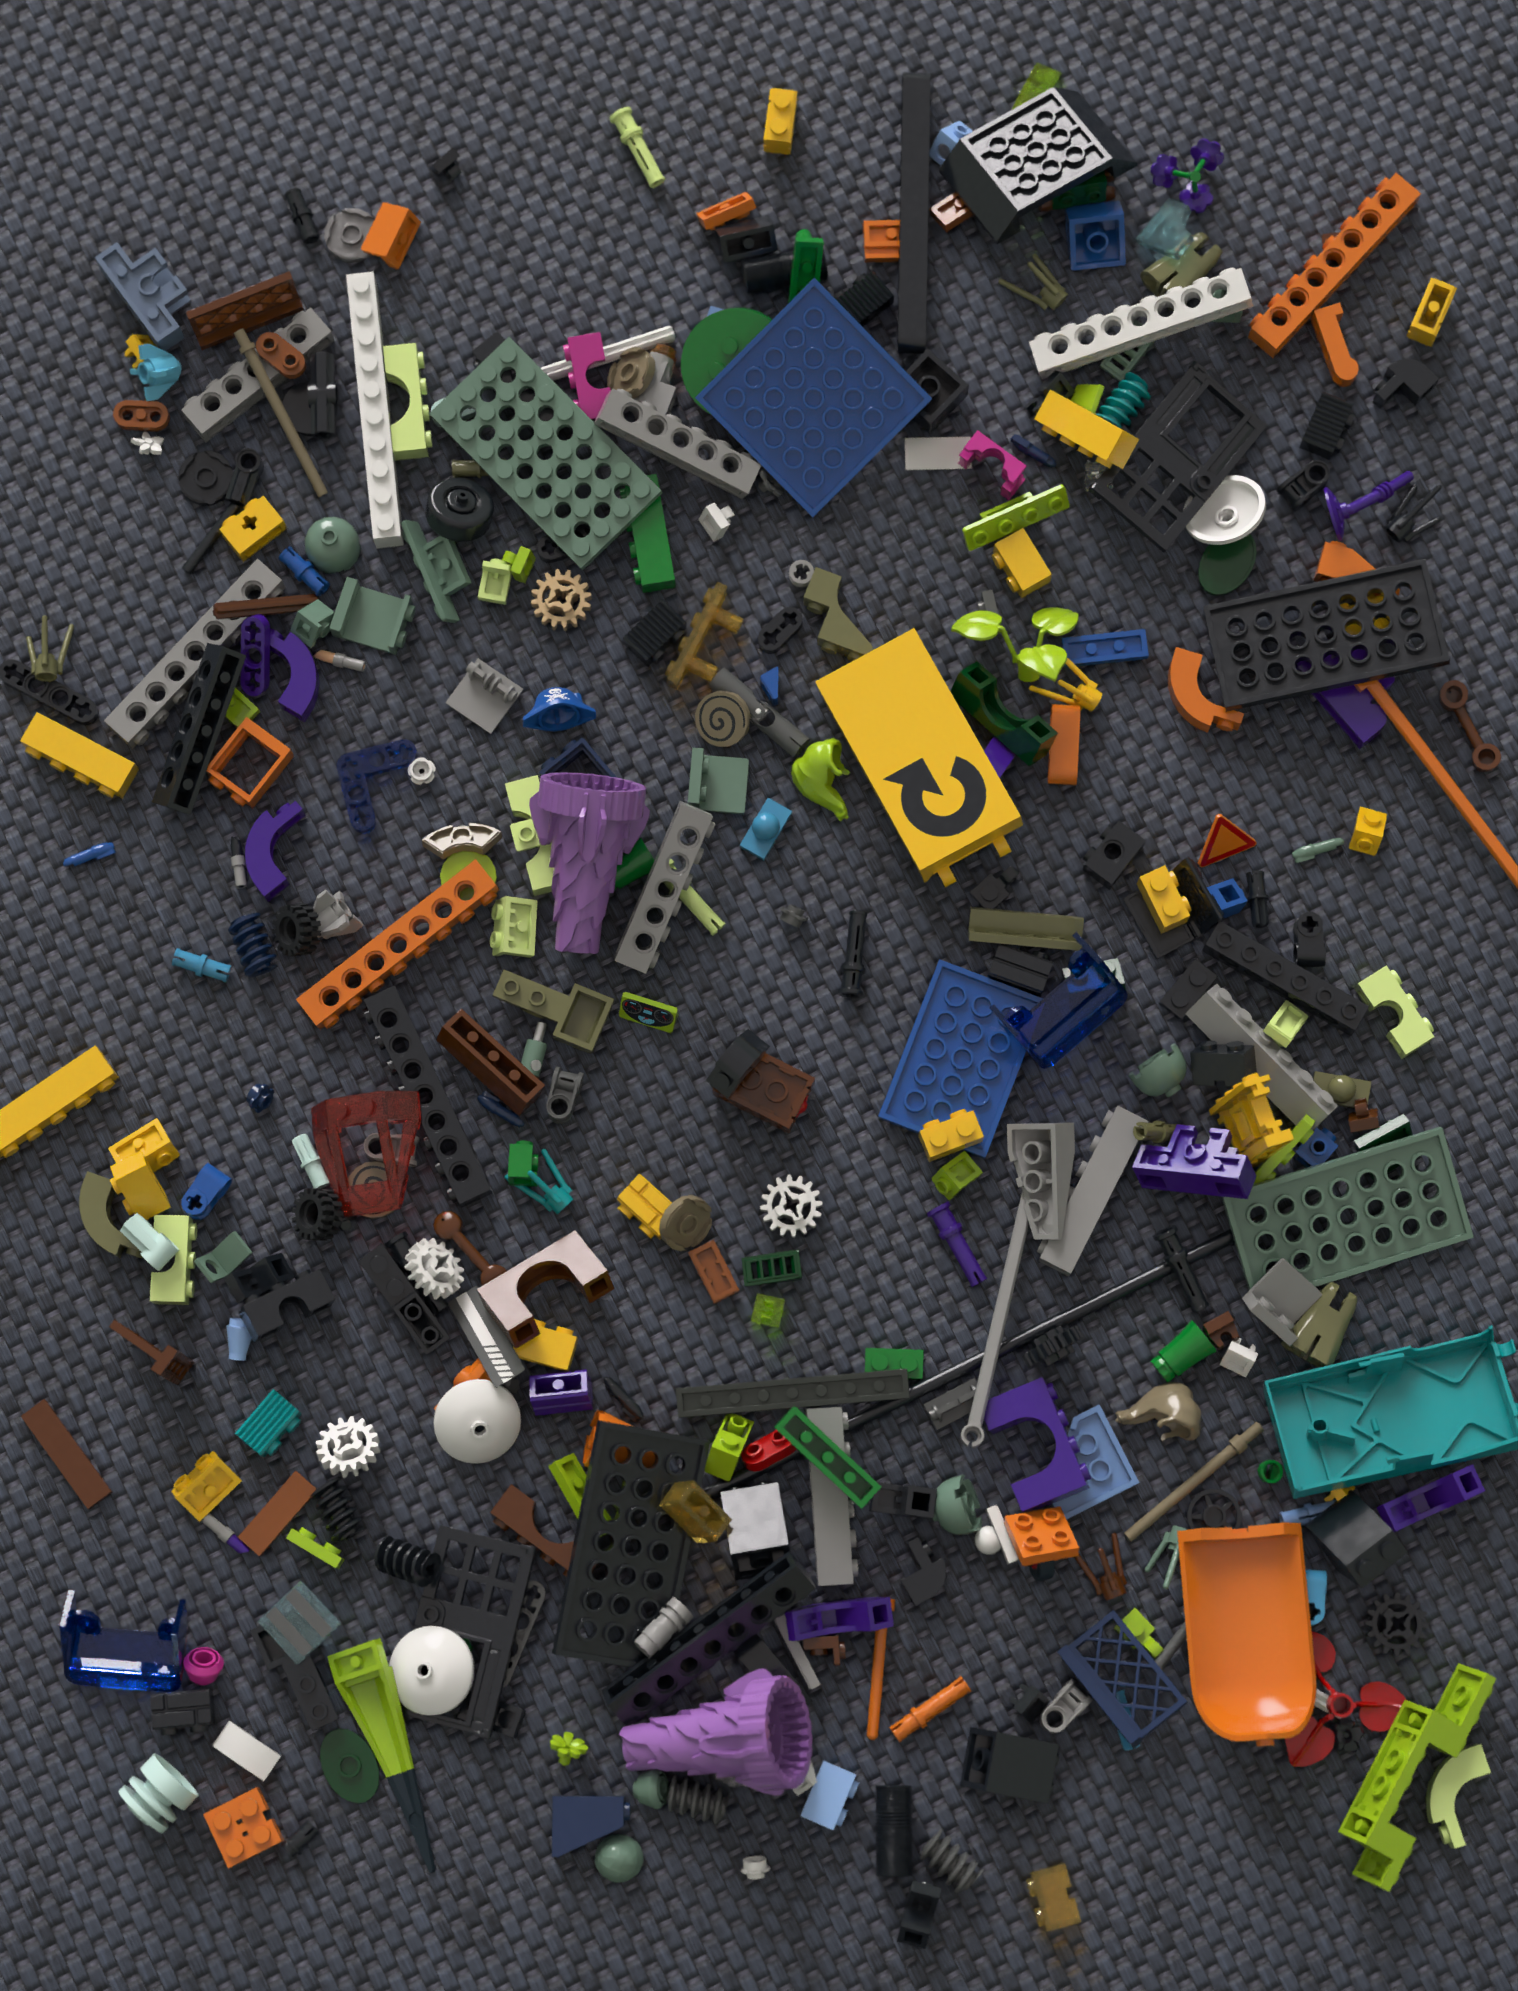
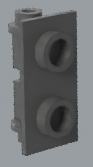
(952, 1404)

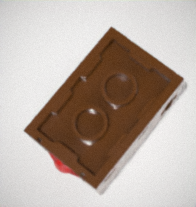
(772, 1093)

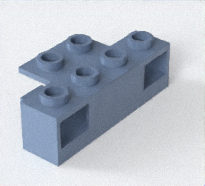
(147, 291)

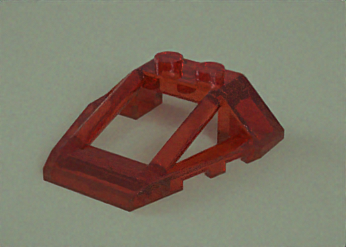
(362, 1109)

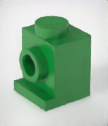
(520, 1162)

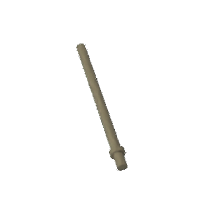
(247, 348)

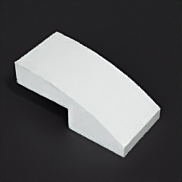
(246, 1750)

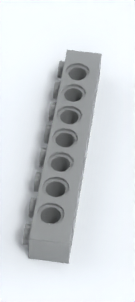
(178, 659)

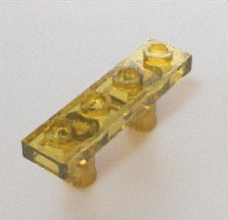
(701, 624)

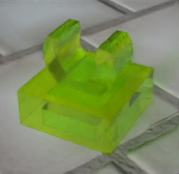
(768, 1310)

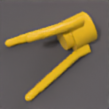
(1085, 695)

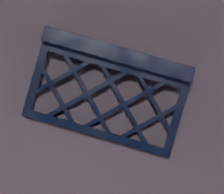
(1101, 1693)

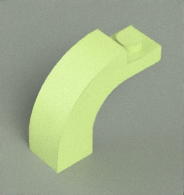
(1444, 1787)

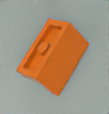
(391, 234)

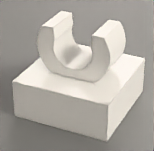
(716, 520)
(1239, 1358)

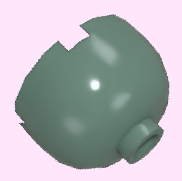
(332, 545)
(1161, 1073)
(956, 1506)

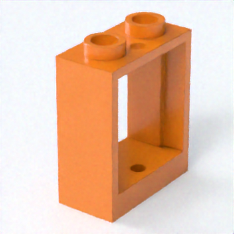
(266, 740)

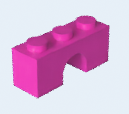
(584, 352)

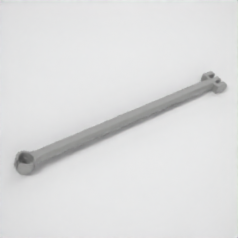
(997, 1328)

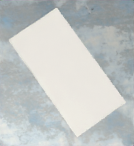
(934, 453)

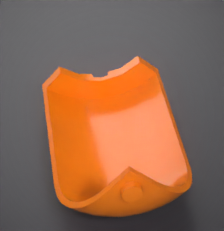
(1248, 1630)

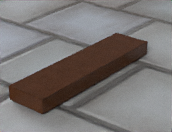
(66, 1454)

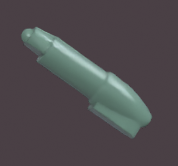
(1308, 852)

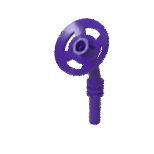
(1342, 511)

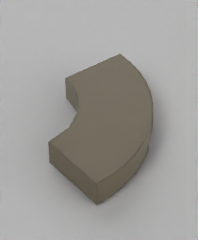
(451, 840)

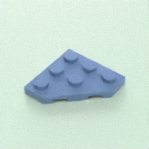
(1104, 1459)

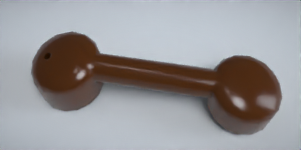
(1485, 756)
(451, 1229)

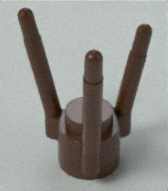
(1111, 1584)

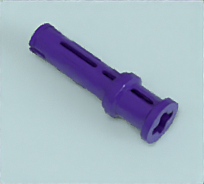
(951, 1231)

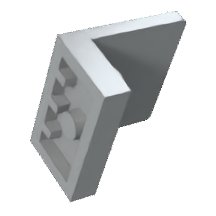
(1281, 1299)

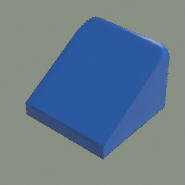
(769, 684)

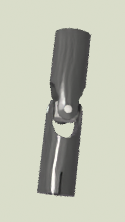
(781, 731)

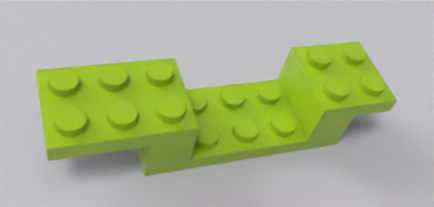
(1394, 1765)

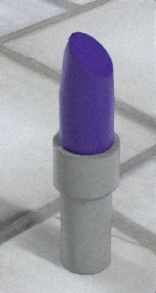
(225, 1534)

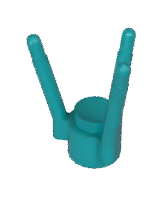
(556, 1197)

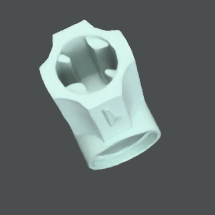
(153, 1246)

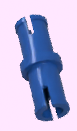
(304, 571)

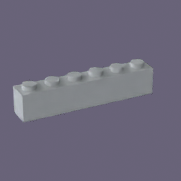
(1289, 1086)
(1093, 1189)
(832, 1508)

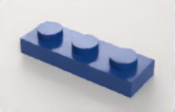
(1106, 647)

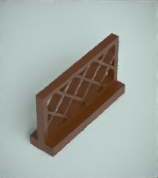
(245, 309)
(169, 1364)

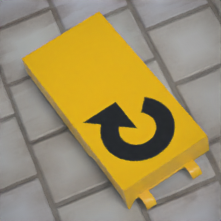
(920, 755)

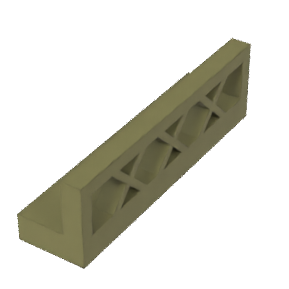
(1024, 928)

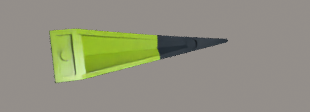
(373, 1698)

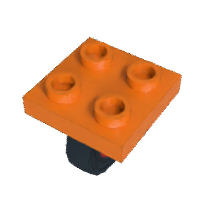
(1041, 1539)

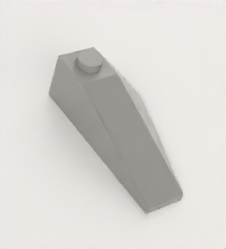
(1044, 1168)

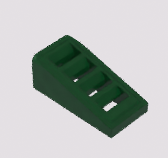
(781, 1256)

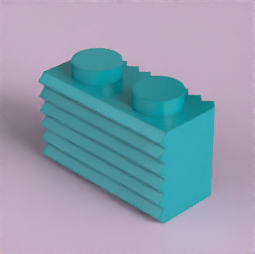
(269, 1423)

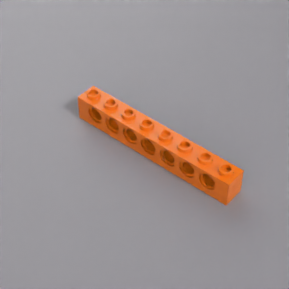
(1273, 337)
(314, 999)

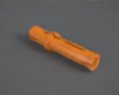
(925, 1712)

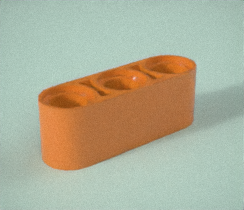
(1065, 748)

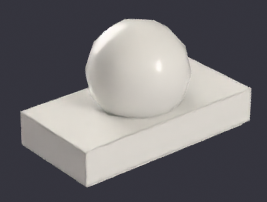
(995, 1537)

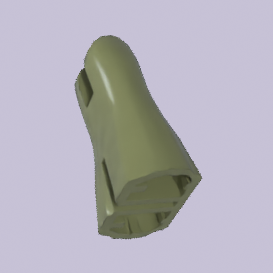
(1182, 272)
(1322, 1328)

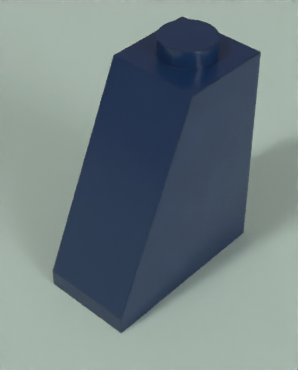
(585, 1819)

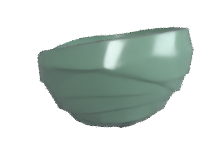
(619, 1858)

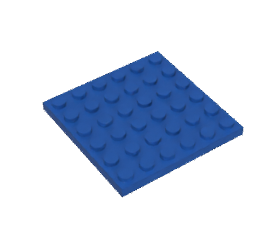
(813, 397)

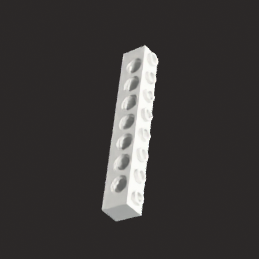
(1155, 328)

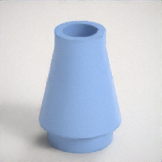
(238, 1339)

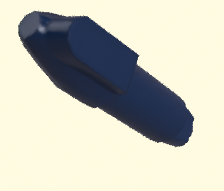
(1029, 449)
(493, 1105)

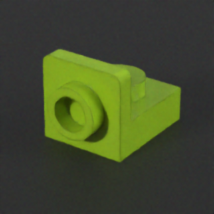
(956, 1175)

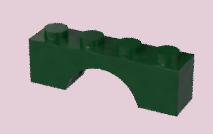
(978, 694)

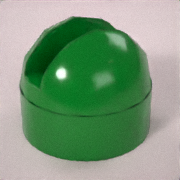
(1274, 1474)

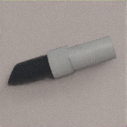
(238, 863)

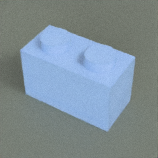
(829, 1795)

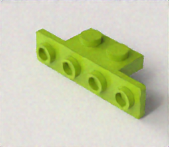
(1014, 516)

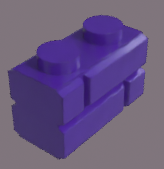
(561, 1392)

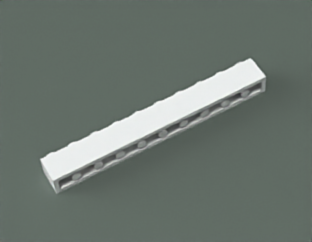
(374, 410)

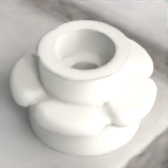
(421, 763)
(755, 1867)

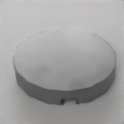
(347, 233)

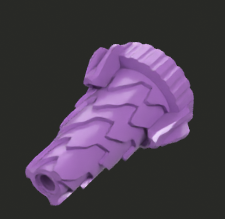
(590, 827)
(753, 1735)

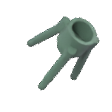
(1172, 1540)

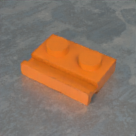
(881, 240)

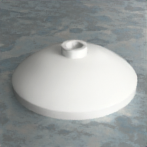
(1229, 512)
(473, 1405)
(448, 1673)

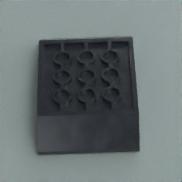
(1031, 159)

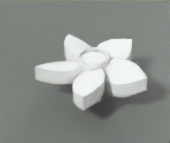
(148, 444)

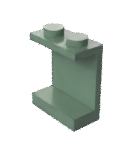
(372, 617)

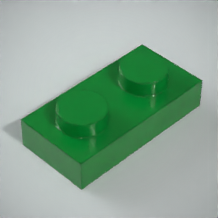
(893, 1359)

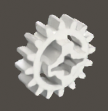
(779, 1211)
(434, 1268)
(348, 1447)

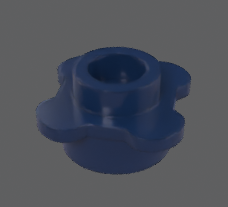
(260, 1097)

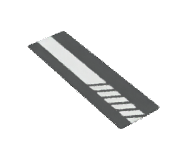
(486, 1338)

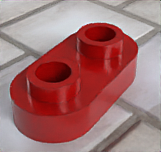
(766, 1451)

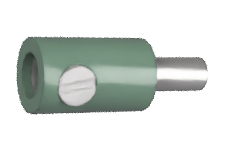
(535, 1050)

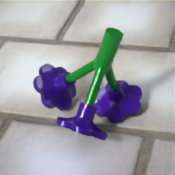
(1205, 155)

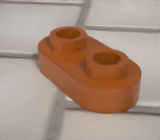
(279, 354)
(142, 415)

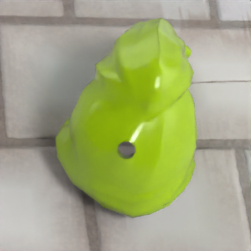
(815, 774)

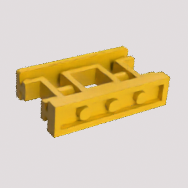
(1251, 1119)

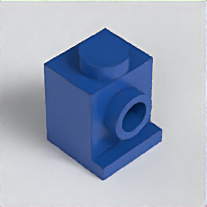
(1229, 897)
(1308, 1156)

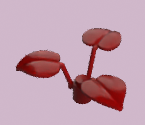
(1377, 1710)

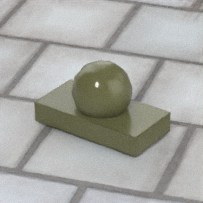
(1343, 1088)

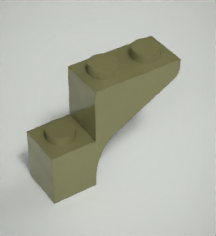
(837, 631)

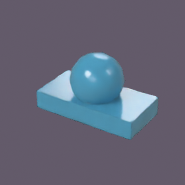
(765, 829)

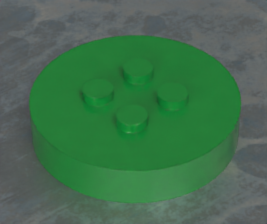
(716, 343)

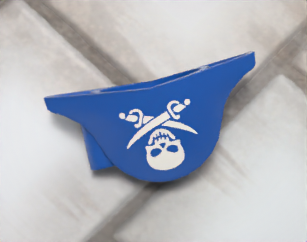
(558, 710)

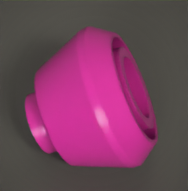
(203, 1665)

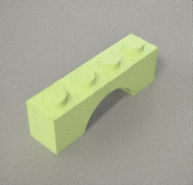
(409, 433)
(538, 867)

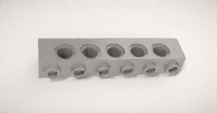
(231, 406)
(662, 445)
(684, 818)

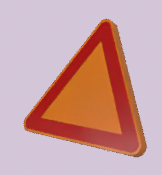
(1224, 841)

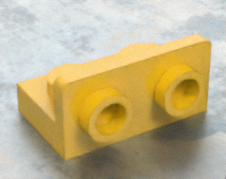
(151, 1141)
(205, 1485)

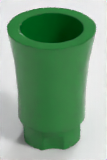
(634, 865)
(1183, 1352)

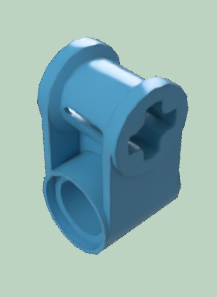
(1316, 1593)

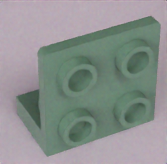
(718, 783)

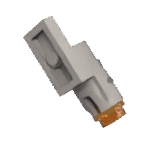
(660, 391)

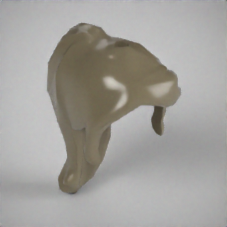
(1170, 1405)

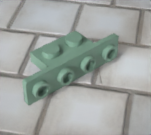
(440, 568)

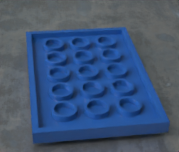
(958, 1054)

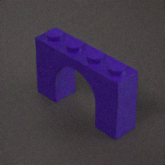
(1064, 1473)

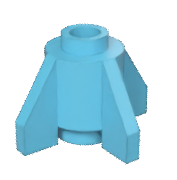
(158, 370)

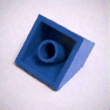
(1095, 235)

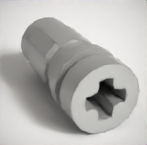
(663, 1627)

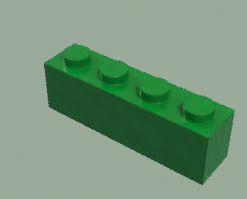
(651, 546)
(827, 1457)

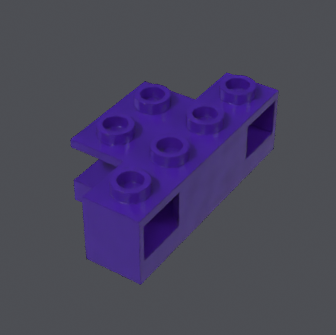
(1196, 1168)

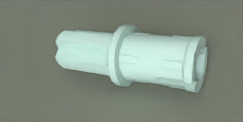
(310, 1161)

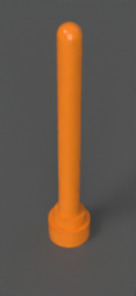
(877, 1681)

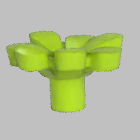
(567, 1747)

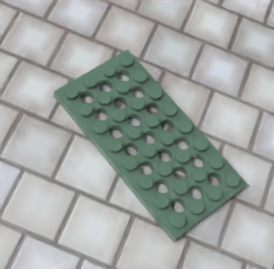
(524, 491)
(1350, 1169)

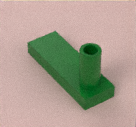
(806, 261)

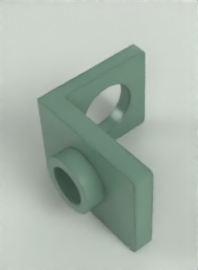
(224, 1257)

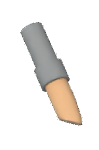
(340, 660)

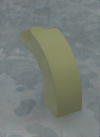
(95, 1212)

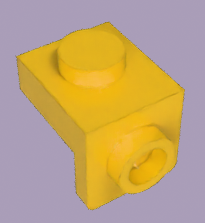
(1368, 831)

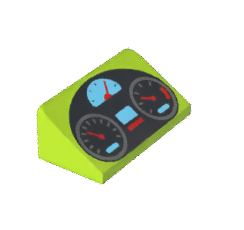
(648, 1012)

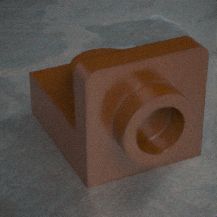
(819, 1646)

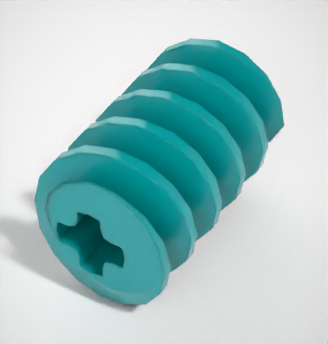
(1124, 400)

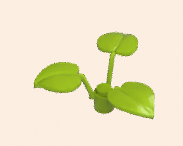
(1032, 662)

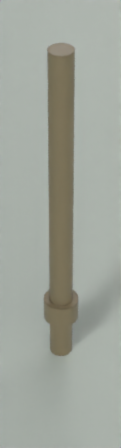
(1236, 1446)

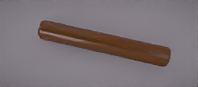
(264, 606)

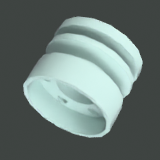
(156, 1795)

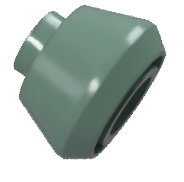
(651, 1788)

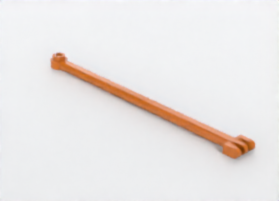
(1442, 778)

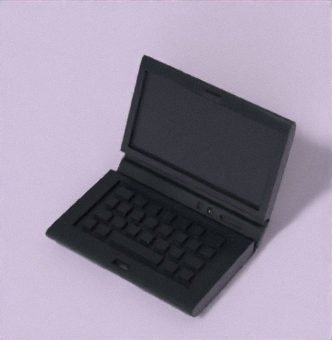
(1203, 916)

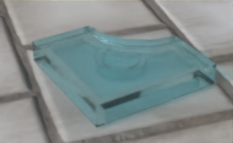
(1167, 230)

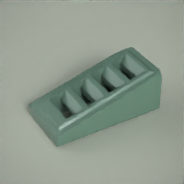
(1135, 357)

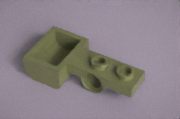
(577, 1016)

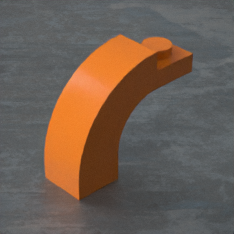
(1189, 699)

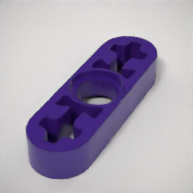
(263, 674)

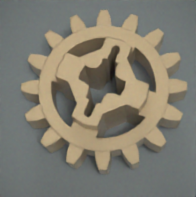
(553, 606)

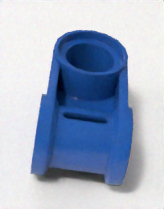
(207, 1189)

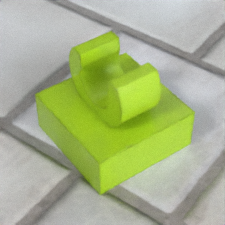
(520, 563)

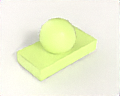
(1285, 1024)

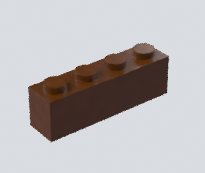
(490, 1062)

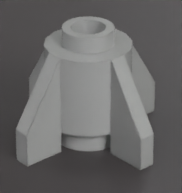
(334, 915)

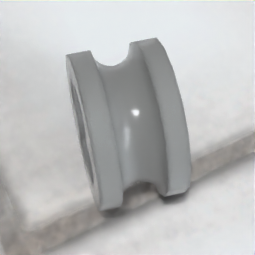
(793, 572)

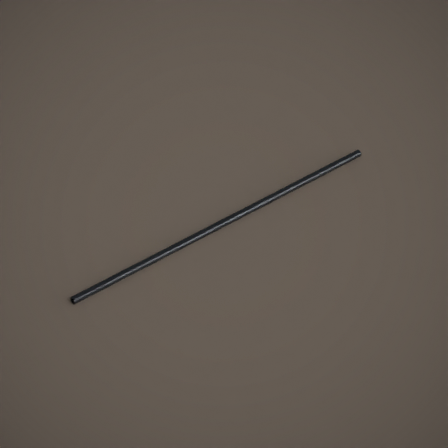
(1007, 1346)

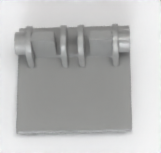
(484, 695)

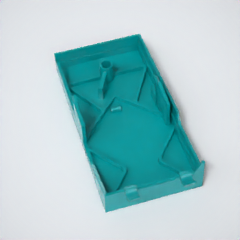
(1393, 1413)

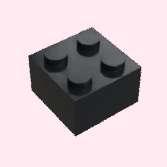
(942, 386)

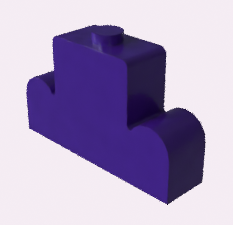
(1350, 708)

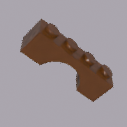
(517, 1512)

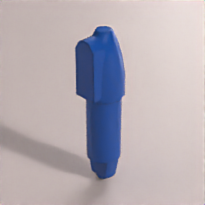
(95, 852)

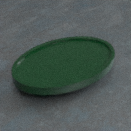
(1226, 566)
(349, 1765)

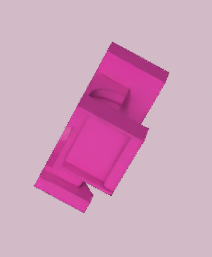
(981, 447)

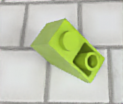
(728, 1446)

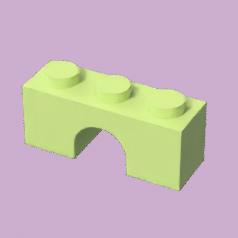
(1385, 990)
(175, 1284)

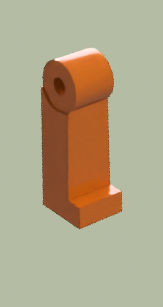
(1329, 335)

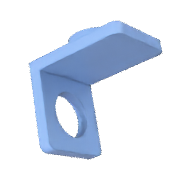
(949, 136)

